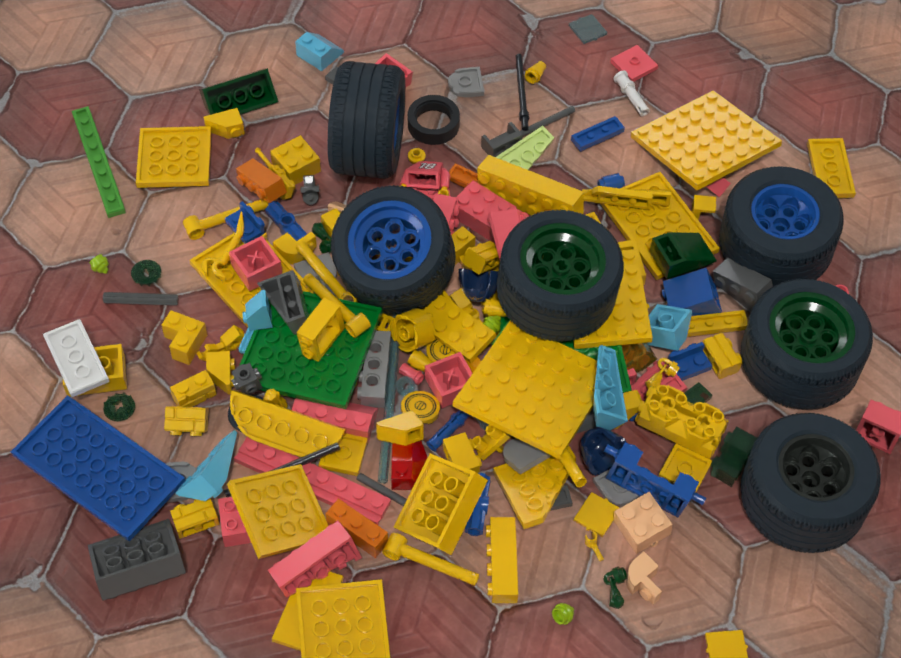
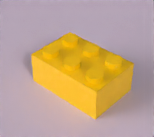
(114, 364)

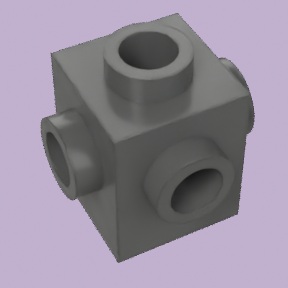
(246, 379)

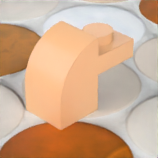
(639, 578)

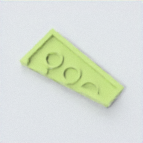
(528, 149)

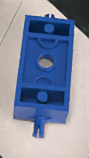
(639, 480)

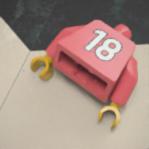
(427, 175)

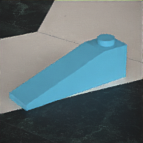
(608, 393)
(210, 473)

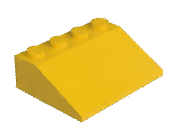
(440, 503)

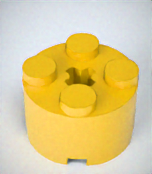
(412, 329)

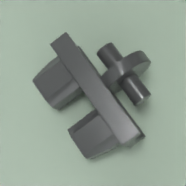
(309, 190)

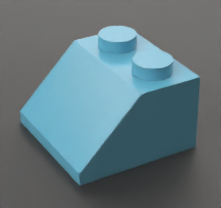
(317, 50)
(669, 326)

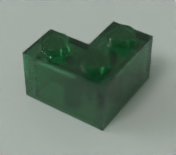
(734, 456)

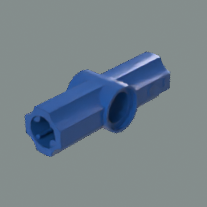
(284, 220)
(476, 521)

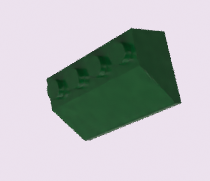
(243, 92)

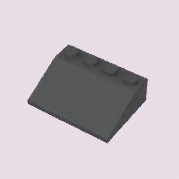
(143, 561)

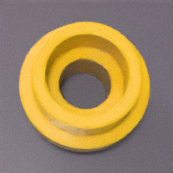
(416, 155)

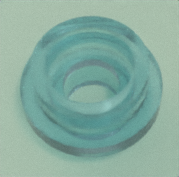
(400, 385)

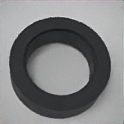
(436, 103)

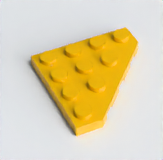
(534, 490)

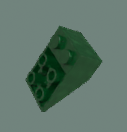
(680, 253)

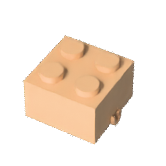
(643, 522)

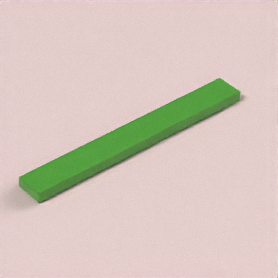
(98, 162)

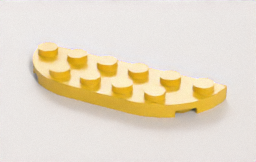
(281, 426)

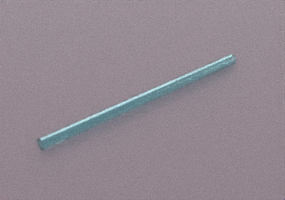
(389, 408)

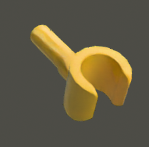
(593, 544)

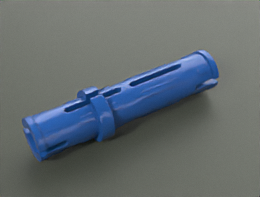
(457, 420)

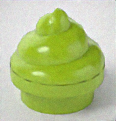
(99, 264)
(493, 323)
(563, 613)

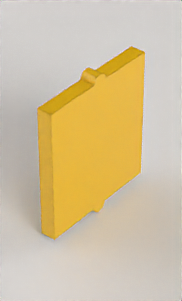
(596, 514)
(726, 644)

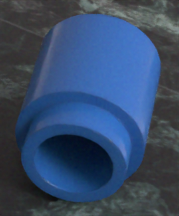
(613, 181)

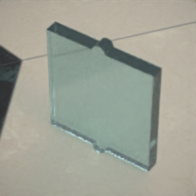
(587, 29)

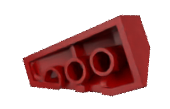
(406, 464)

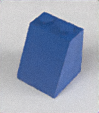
(693, 292)

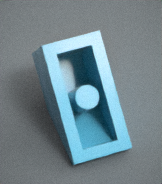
(258, 312)

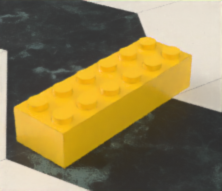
(527, 189)

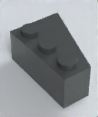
(741, 283)
(287, 298)

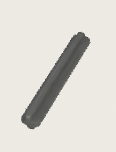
(140, 298)

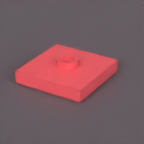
(634, 62)

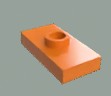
(462, 175)

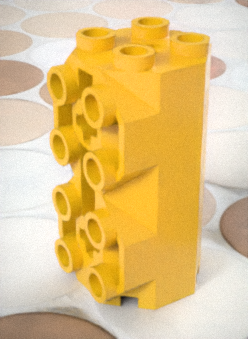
(685, 423)

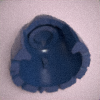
(476, 286)
(593, 447)

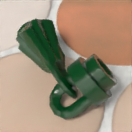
(319, 230)
(620, 576)

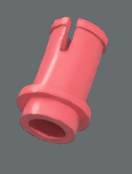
(408, 371)

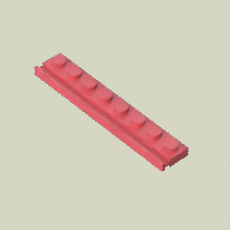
(325, 484)

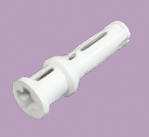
(628, 88)

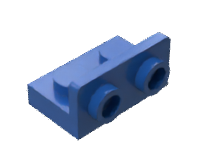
(253, 225)
(691, 361)

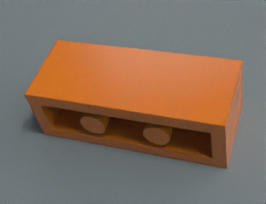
(260, 180)
(362, 530)

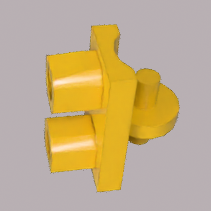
(490, 442)

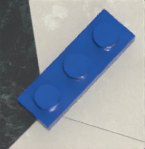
(597, 133)

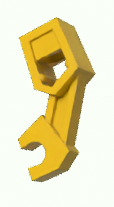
(464, 303)
(228, 342)

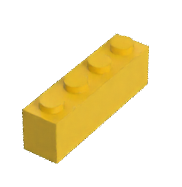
(503, 559)

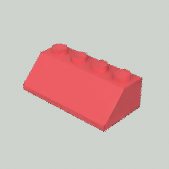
(502, 224)
(356, 419)

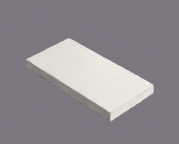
(76, 358)

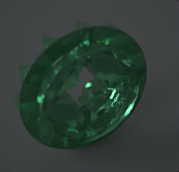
(138, 272)
(123, 412)

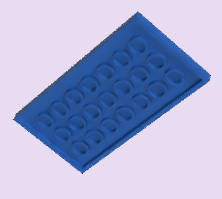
(98, 467)

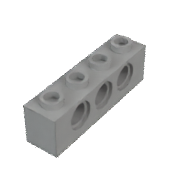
(375, 395)

